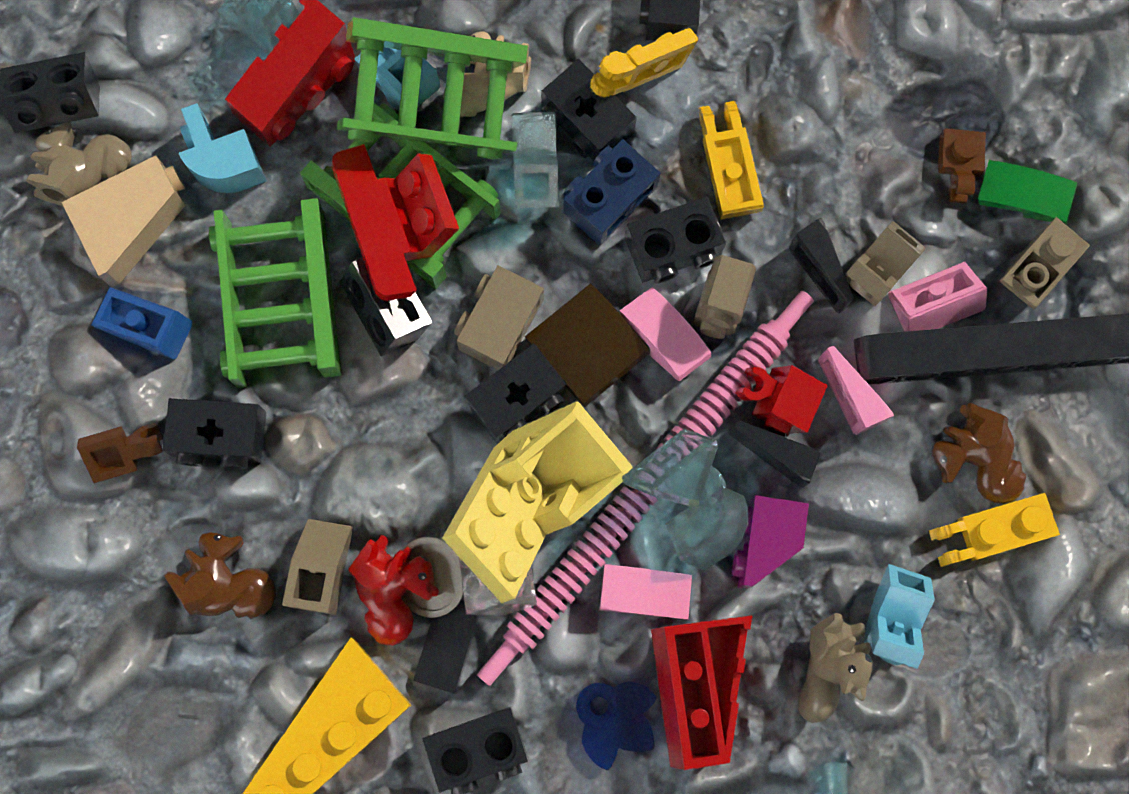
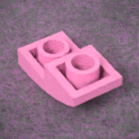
(667, 333)

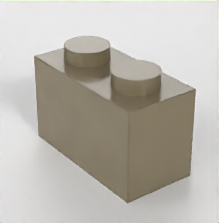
(499, 318)

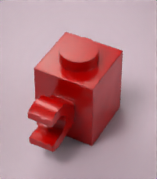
(785, 398)

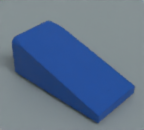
(143, 323)

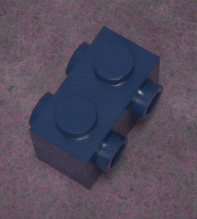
(610, 191)

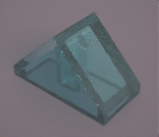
(676, 469)

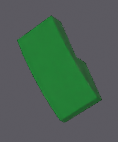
(1027, 190)

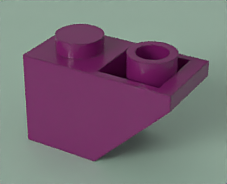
(771, 538)

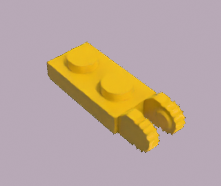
(643, 64)
(730, 164)
(999, 529)

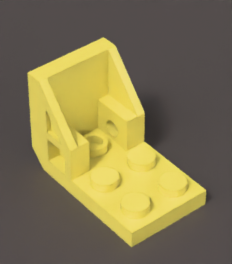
(529, 488)

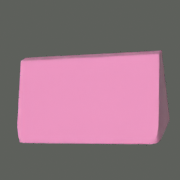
(939, 299)

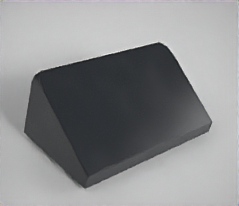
(446, 649)

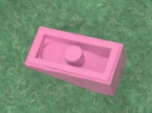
(855, 396)
(645, 592)

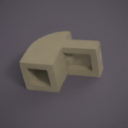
(884, 263)

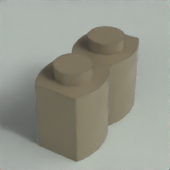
(724, 296)

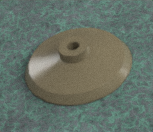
(446, 578)

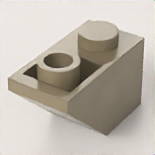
(1044, 262)
(318, 567)

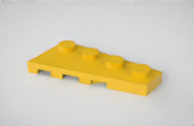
(332, 727)

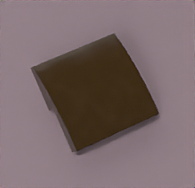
(588, 344)

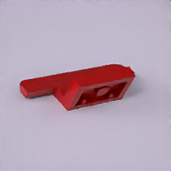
(394, 217)

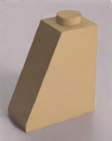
(125, 216)

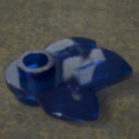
(621, 723)

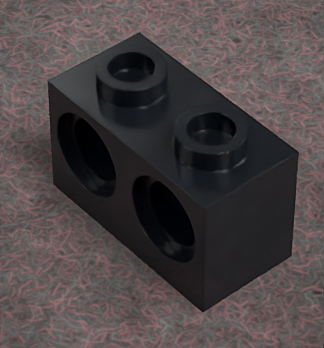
(49, 92)
(669, 231)
(390, 322)
(472, 739)

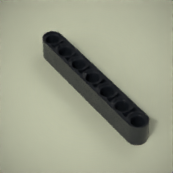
(993, 349)

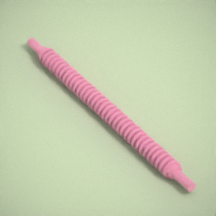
(707, 413)

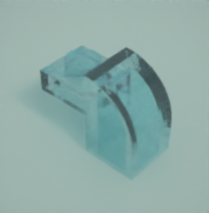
(259, 19)
(535, 160)
(714, 528)

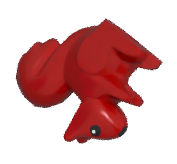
(382, 583)

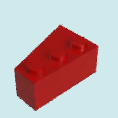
(294, 74)
(699, 688)

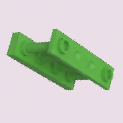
(457, 53)
(479, 194)
(317, 309)

